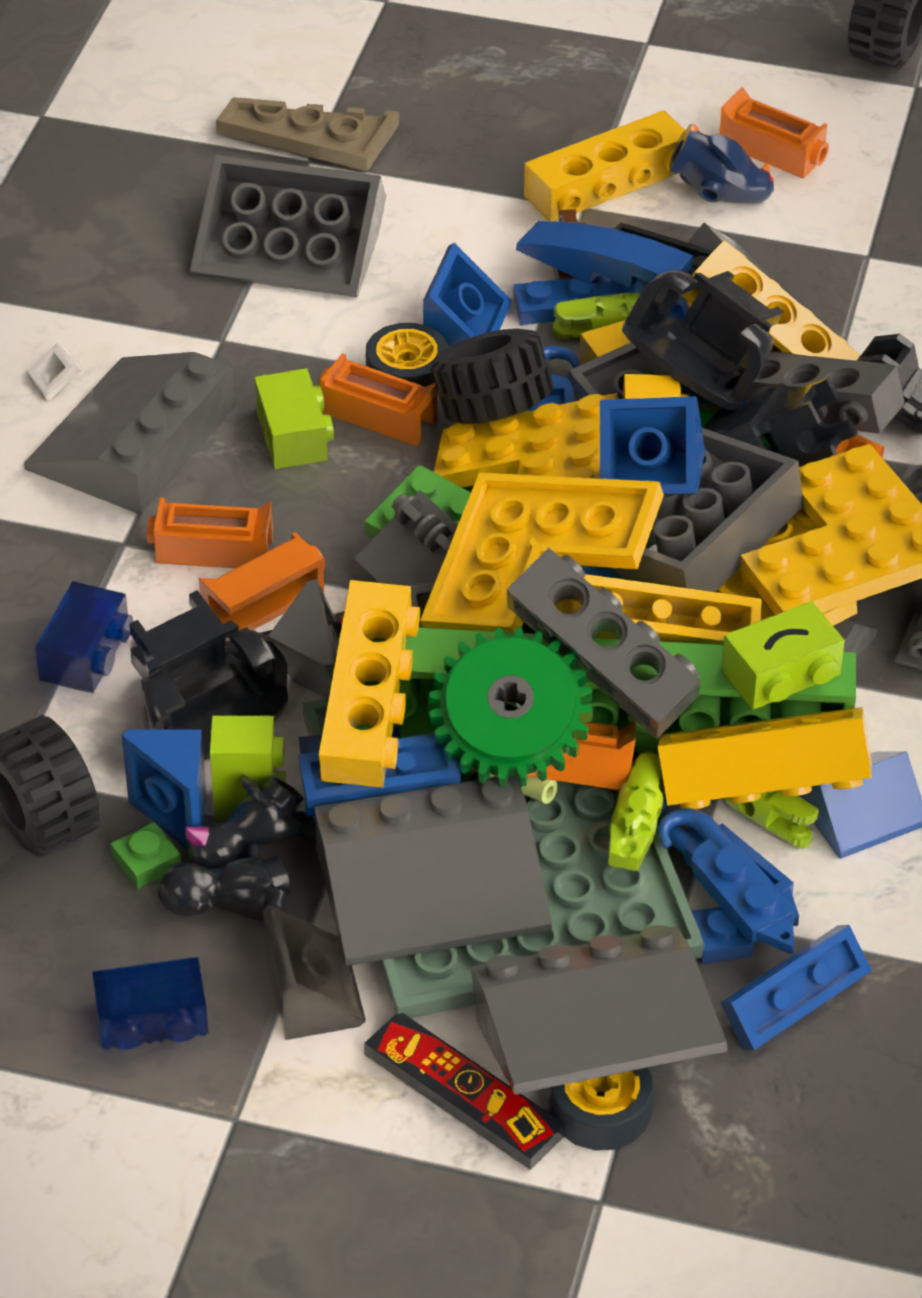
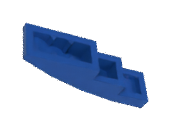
(596, 250)

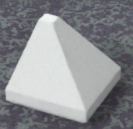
(53, 371)

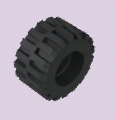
(885, 30)
(492, 376)
(45, 787)

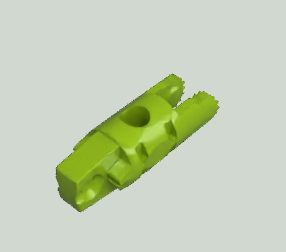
(591, 313)
(636, 813)
(781, 815)

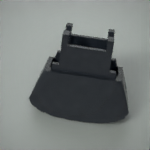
(716, 344)
(787, 421)
(192, 679)

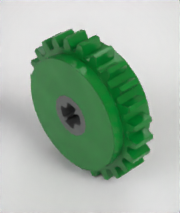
(516, 742)

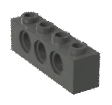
(866, 390)
(651, 702)

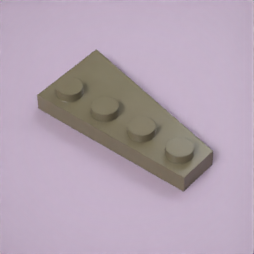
(329, 136)

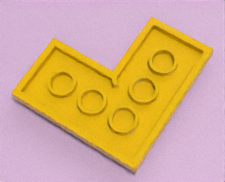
(537, 442)
(520, 517)
(862, 543)

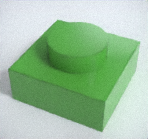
(144, 854)

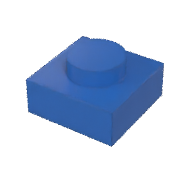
(721, 937)

